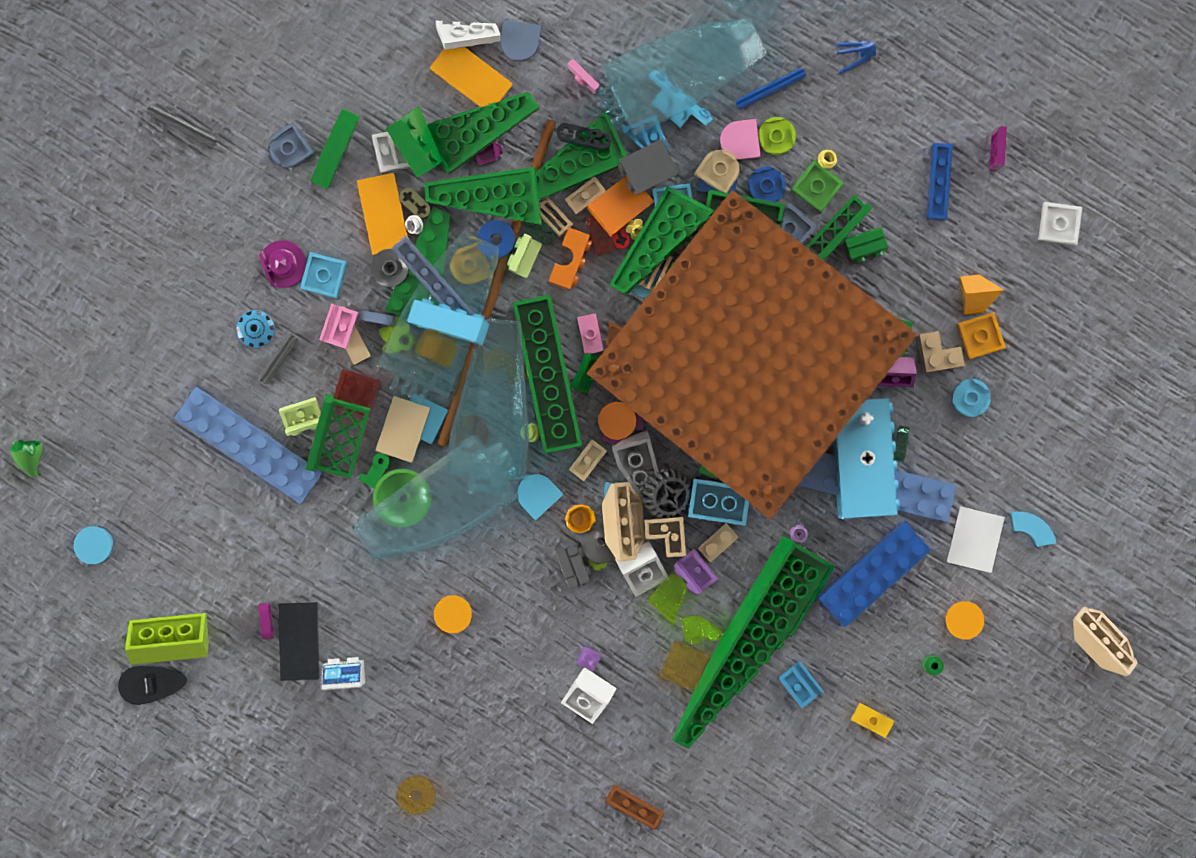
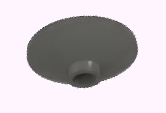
(380, 268)
(594, 550)

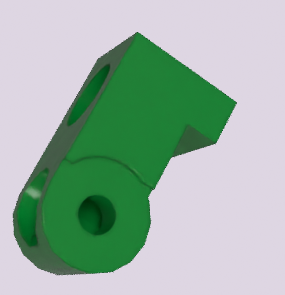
(380, 466)

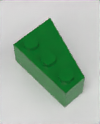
(415, 141)

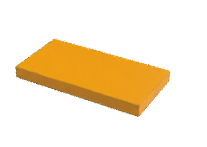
(471, 76)
(382, 211)

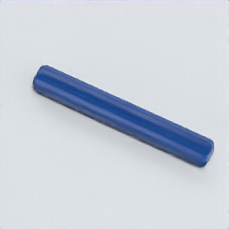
(770, 88)

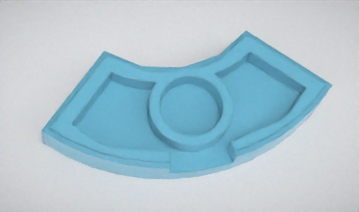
(1034, 526)

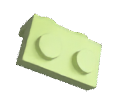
(525, 256)
(300, 416)

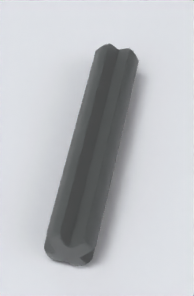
(278, 359)

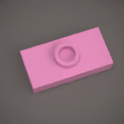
(583, 77)
(590, 334)

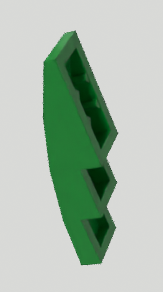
(335, 148)

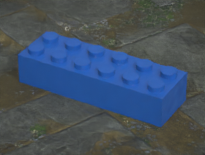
(873, 573)

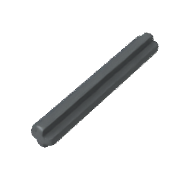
(181, 125)

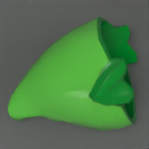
(27, 455)

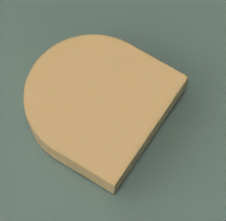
(719, 170)

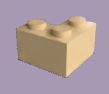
(932, 355)
(671, 530)

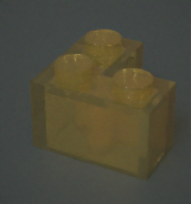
(435, 349)

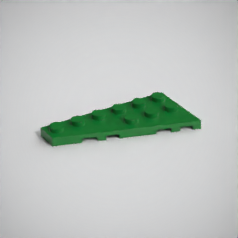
(579, 164)

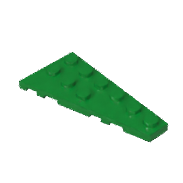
(472, 131)
(499, 194)
(667, 228)
(432, 244)

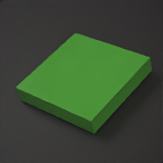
(817, 186)

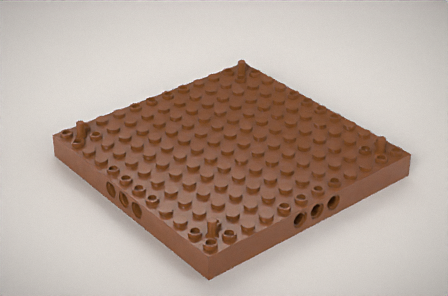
(752, 354)

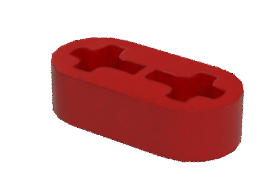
(624, 234)

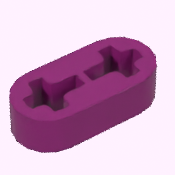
(266, 621)

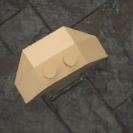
(623, 521)
(1103, 641)

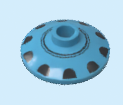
(264, 332)

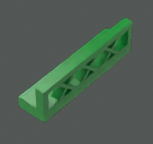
(844, 230)

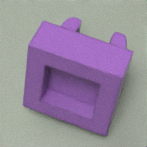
(588, 658)

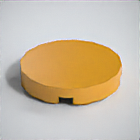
(452, 614)
(964, 620)

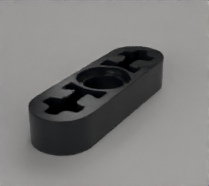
(579, 129)

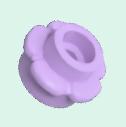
(804, 534)

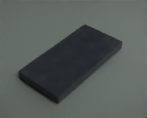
(298, 641)

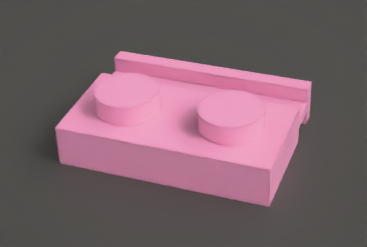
(339, 326)

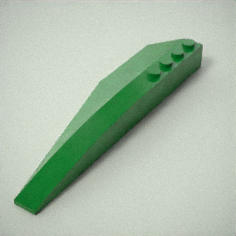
(757, 630)

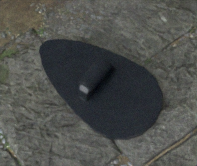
(149, 684)

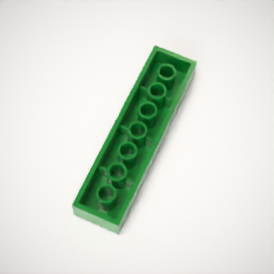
(547, 374)

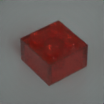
(357, 390)

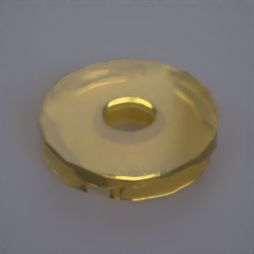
(416, 806)

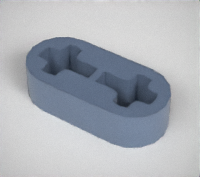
(376, 318)

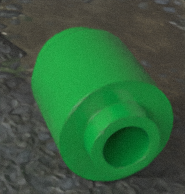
(927, 662)

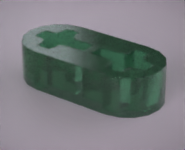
(537, 232)
(901, 443)

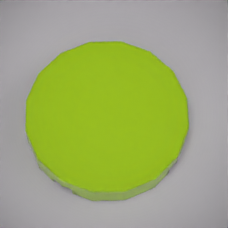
(776, 136)

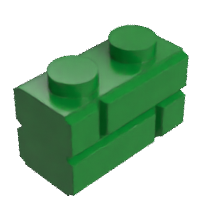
(865, 245)

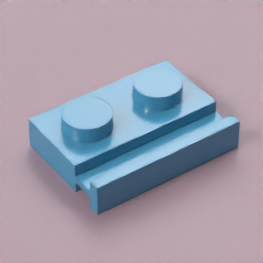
(800, 684)

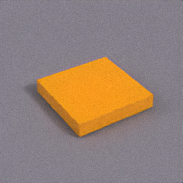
(981, 336)

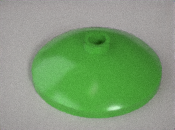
(391, 483)

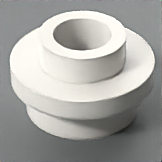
(414, 224)

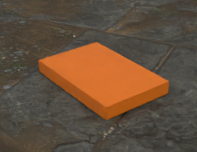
(618, 206)

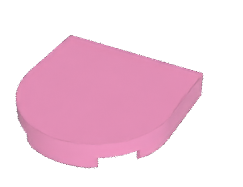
(741, 139)

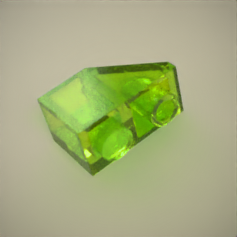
(697, 628)

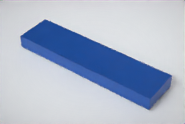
(939, 181)

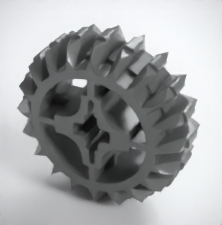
(677, 493)

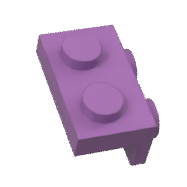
(695, 572)

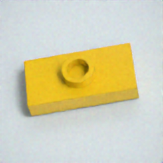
(872, 720)

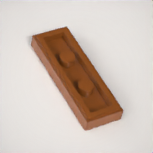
(634, 807)

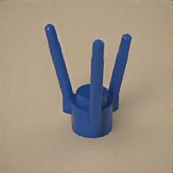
(864, 50)

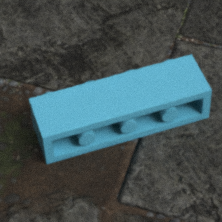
(448, 322)

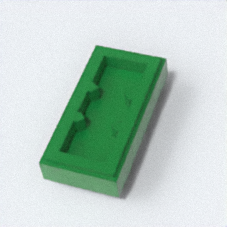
(582, 381)

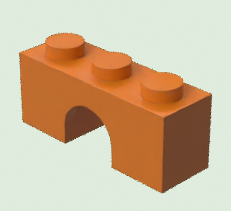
(577, 243)

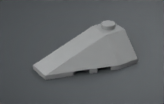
(636, 461)

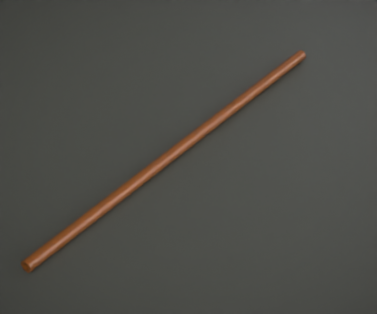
(493, 291)

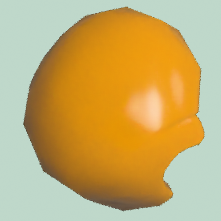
(580, 518)

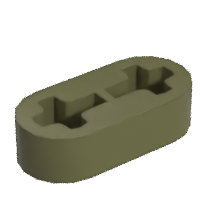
(418, 200)

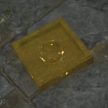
(683, 666)

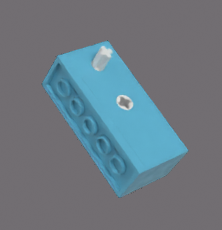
(869, 485)

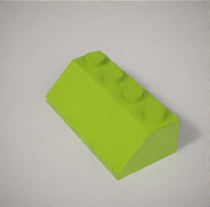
(167, 638)

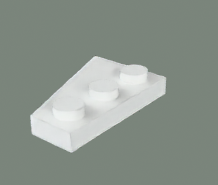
(464, 35)

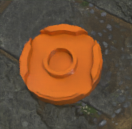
(617, 420)

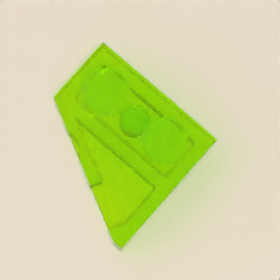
(668, 597)

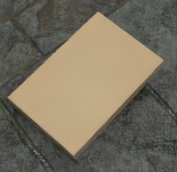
(403, 429)

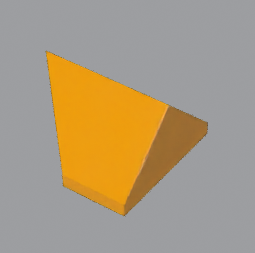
(977, 293)

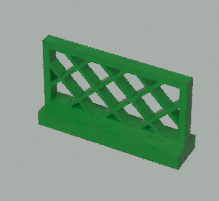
(321, 433)

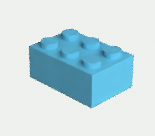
(717, 503)

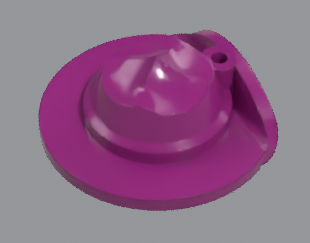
(283, 263)

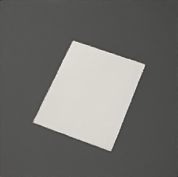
(975, 539)

